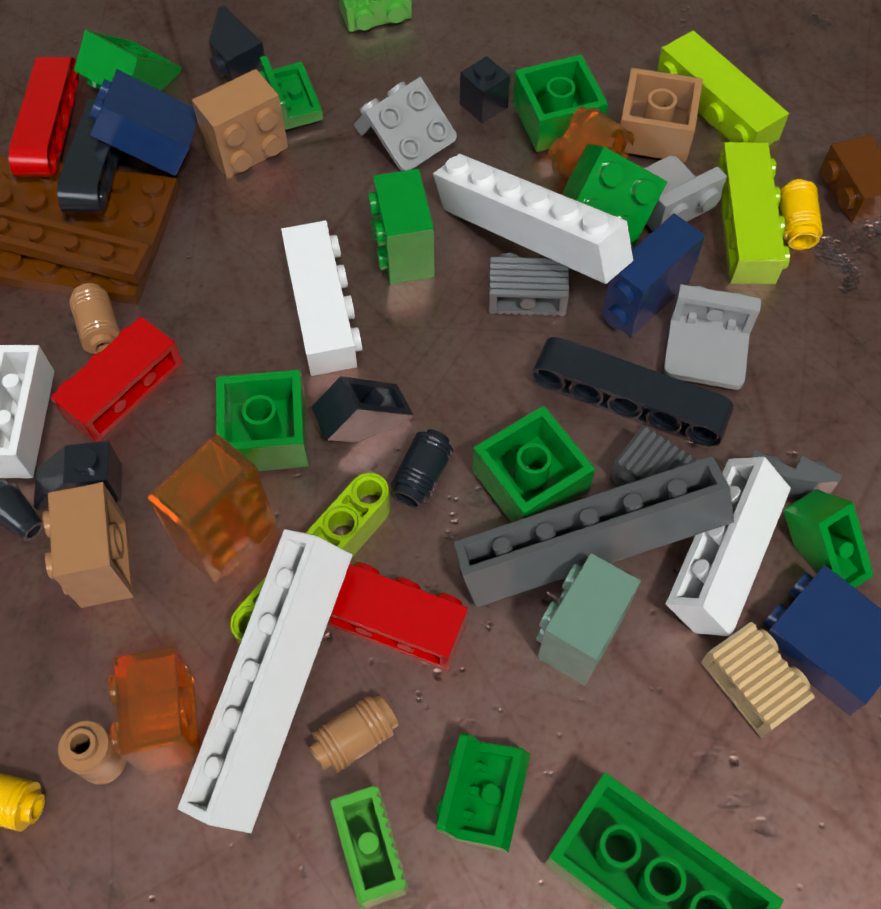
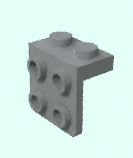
(407, 124)
(684, 192)
(710, 336)

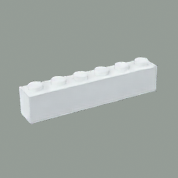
(535, 217)
(265, 683)

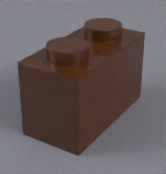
(855, 177)

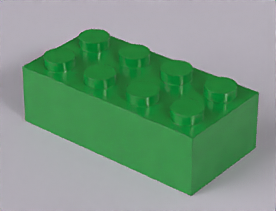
(638, 858)

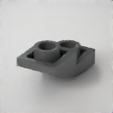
(805, 476)

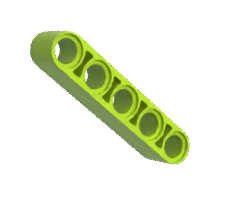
(346, 511)

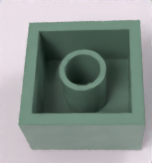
(585, 618)

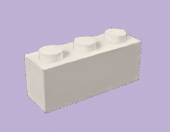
(24, 400)

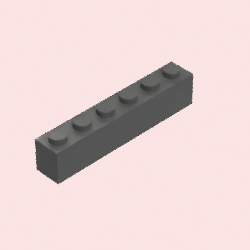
(605, 524)

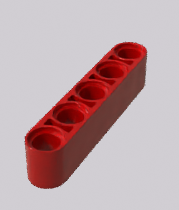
(44, 118)

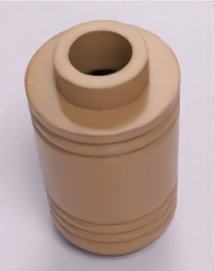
(93, 317)
(353, 733)
(89, 753)

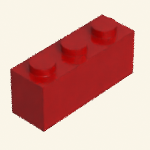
(117, 379)
(399, 615)

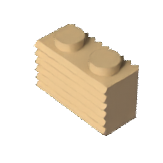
(758, 678)

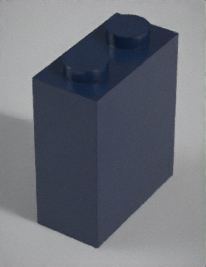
(143, 122)
(653, 276)
(831, 638)

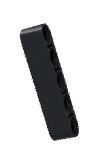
(87, 170)
(633, 392)

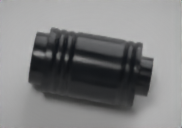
(421, 468)

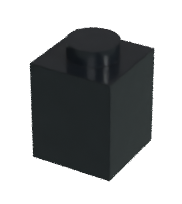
(484, 89)

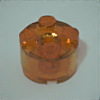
(587, 127)

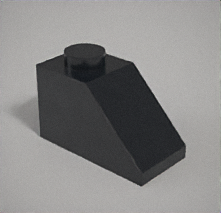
(233, 46)
(360, 409)
(78, 467)

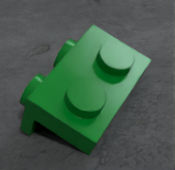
(295, 93)
(482, 793)

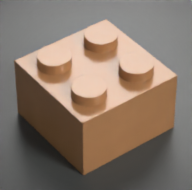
(661, 113)
(241, 123)
(88, 545)

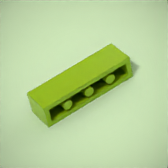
(727, 95)
(751, 214)

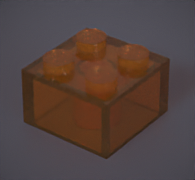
(154, 711)

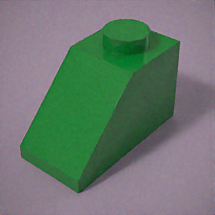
(830, 535)

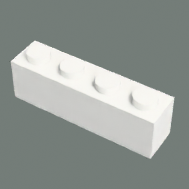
(320, 299)
(726, 559)

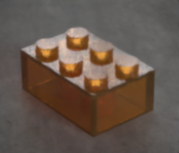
(214, 508)

